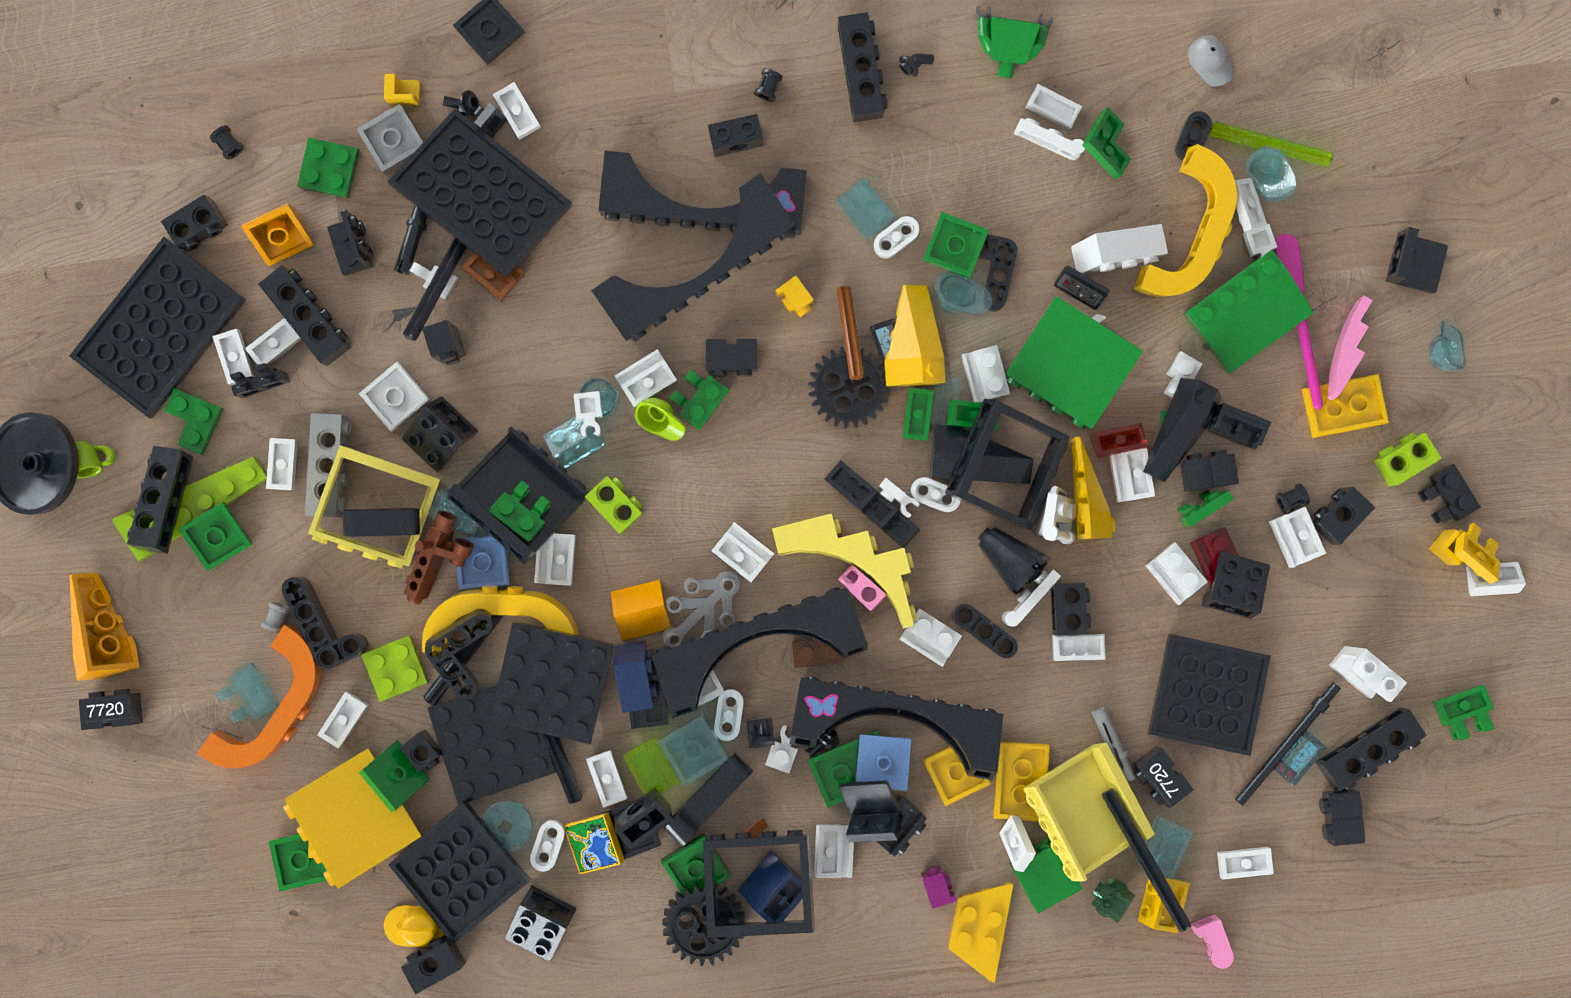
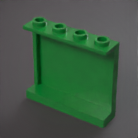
(1073, 363)

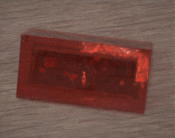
(1119, 440)

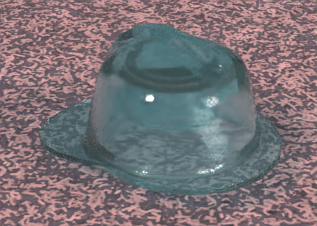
(1271, 174)
(960, 294)

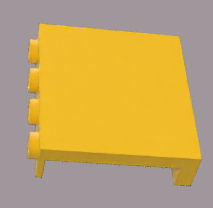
(348, 822)

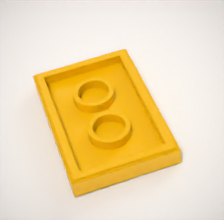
(1356, 407)
(1018, 767)

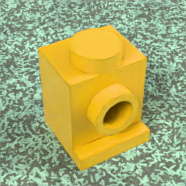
(795, 297)

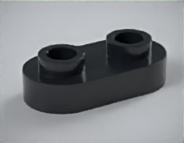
(1191, 136)

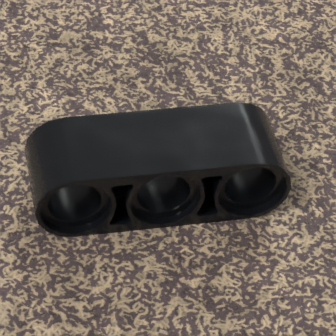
(381, 522)
(995, 637)

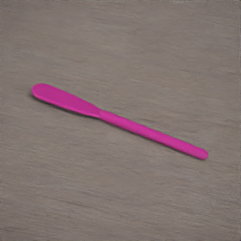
(1289, 254)

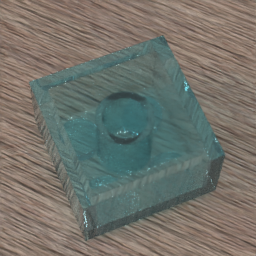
(693, 749)

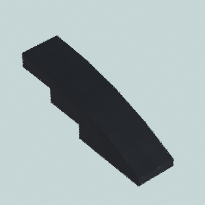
(872, 504)

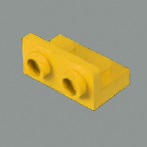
(1153, 910)

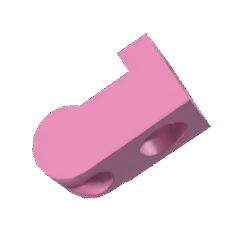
(862, 588)
(1214, 935)

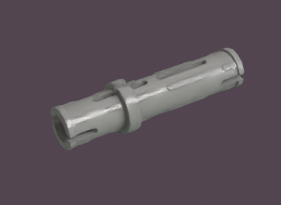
(1101, 716)

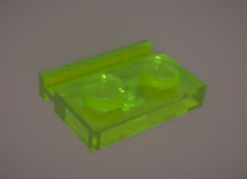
(651, 767)

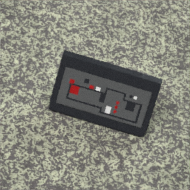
(1081, 287)

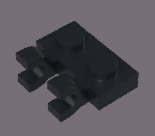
(249, 386)
(1454, 493)

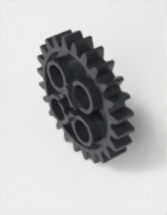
(859, 408)
(682, 932)

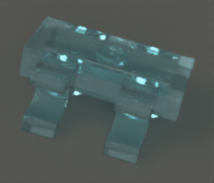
(252, 690)

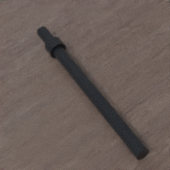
(1319, 706)

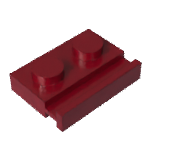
(1208, 549)

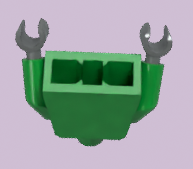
(1010, 39)

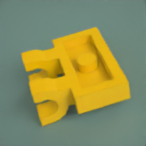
(1477, 557)

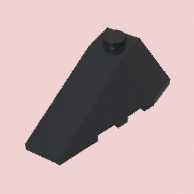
(1184, 423)
(997, 463)

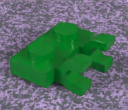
(703, 403)
(1196, 513)
(517, 517)
(1463, 705)

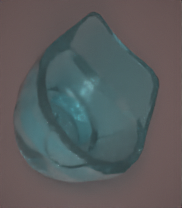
(1447, 349)

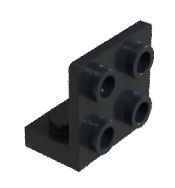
(349, 244)
(1416, 261)
(438, 433)
(1238, 586)
(872, 810)
(540, 923)

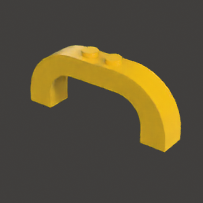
(1214, 227)
(500, 602)

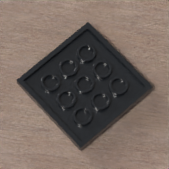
(552, 682)
(1209, 694)
(484, 754)
(459, 872)

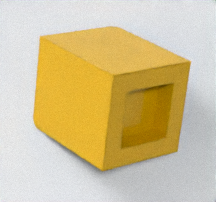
(401, 91)
(1445, 547)

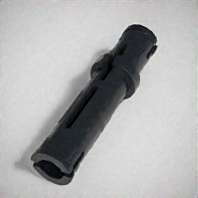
(416, 225)

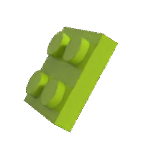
(395, 668)

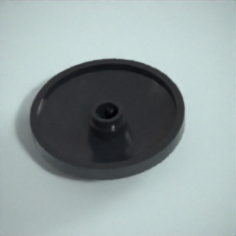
(36, 463)

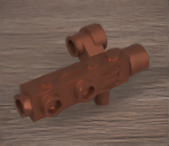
(431, 554)

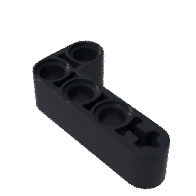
(319, 619)
(707, 799)

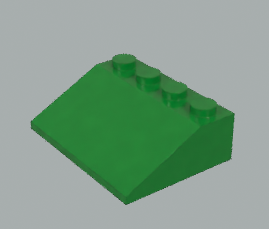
(1249, 312)

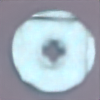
(516, 814)

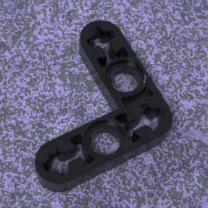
(993, 253)
(449, 654)

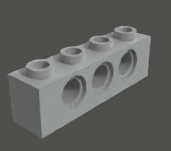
(319, 453)

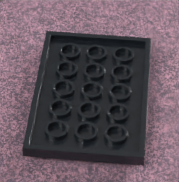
(480, 193)
(157, 327)

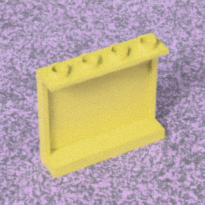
(1076, 814)

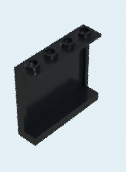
(501, 472)

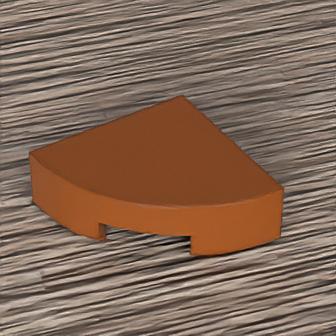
(756, 828)

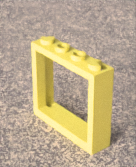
(371, 551)

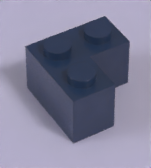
(632, 674)

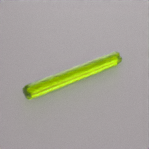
(1258, 140)

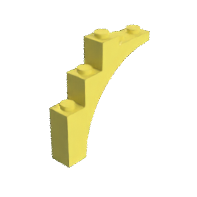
(886, 569)

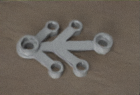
(703, 605)

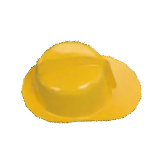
(411, 926)

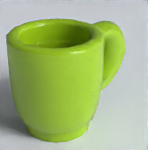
(89, 460)

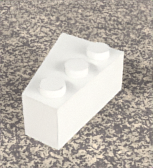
(1120, 249)

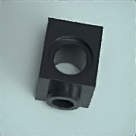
(411, 748)

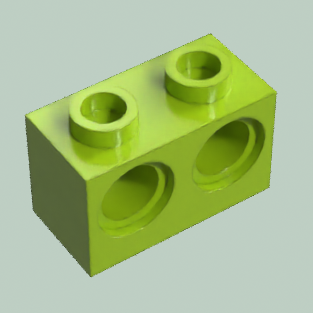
(1408, 463)
(610, 509)

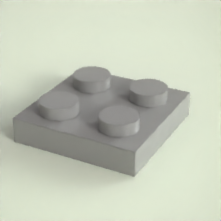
(391, 138)

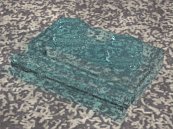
(865, 209)
(1168, 845)

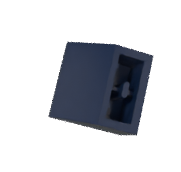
(772, 888)

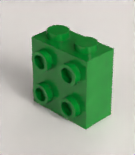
(1045, 878)

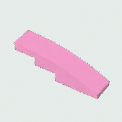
(1346, 355)

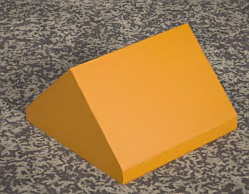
(278, 234)
(640, 610)

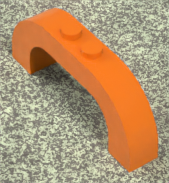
(230, 753)

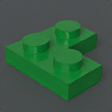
(1102, 145)
(200, 418)

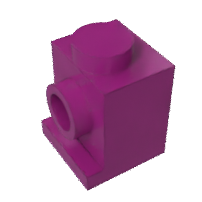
(938, 886)

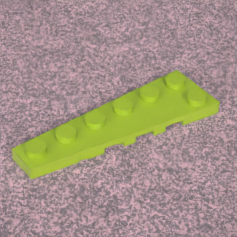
(202, 496)

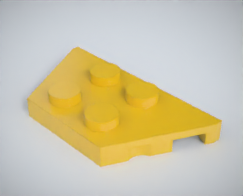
(980, 928)

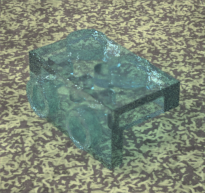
(568, 443)

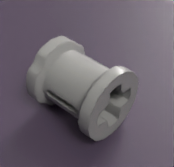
(275, 617)

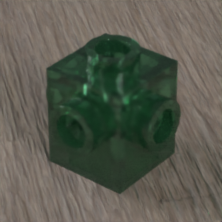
(1112, 899)

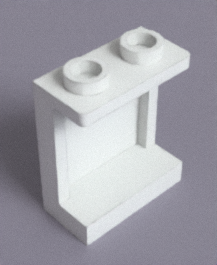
(1367, 673)

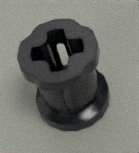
(768, 85)
(226, 142)
(1292, 498)

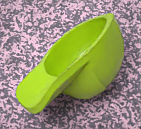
(660, 423)

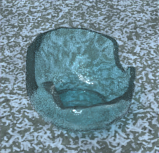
(608, 394)

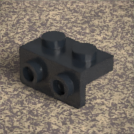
(912, 824)

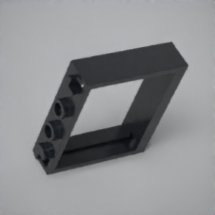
(975, 449)
(759, 928)

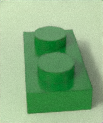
(964, 413)
(917, 414)

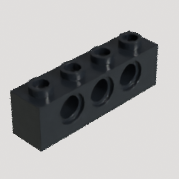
(859, 27)
(276, 288)
(166, 510)
(1408, 737)

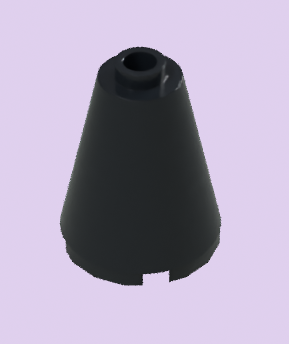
(1012, 558)

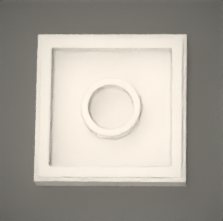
(395, 396)

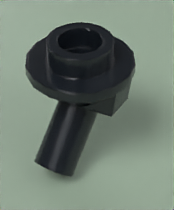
(910, 64)
(466, 104)
(829, 741)

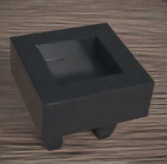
(489, 119)
(760, 733)

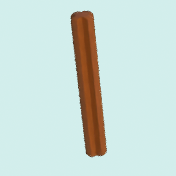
(850, 333)

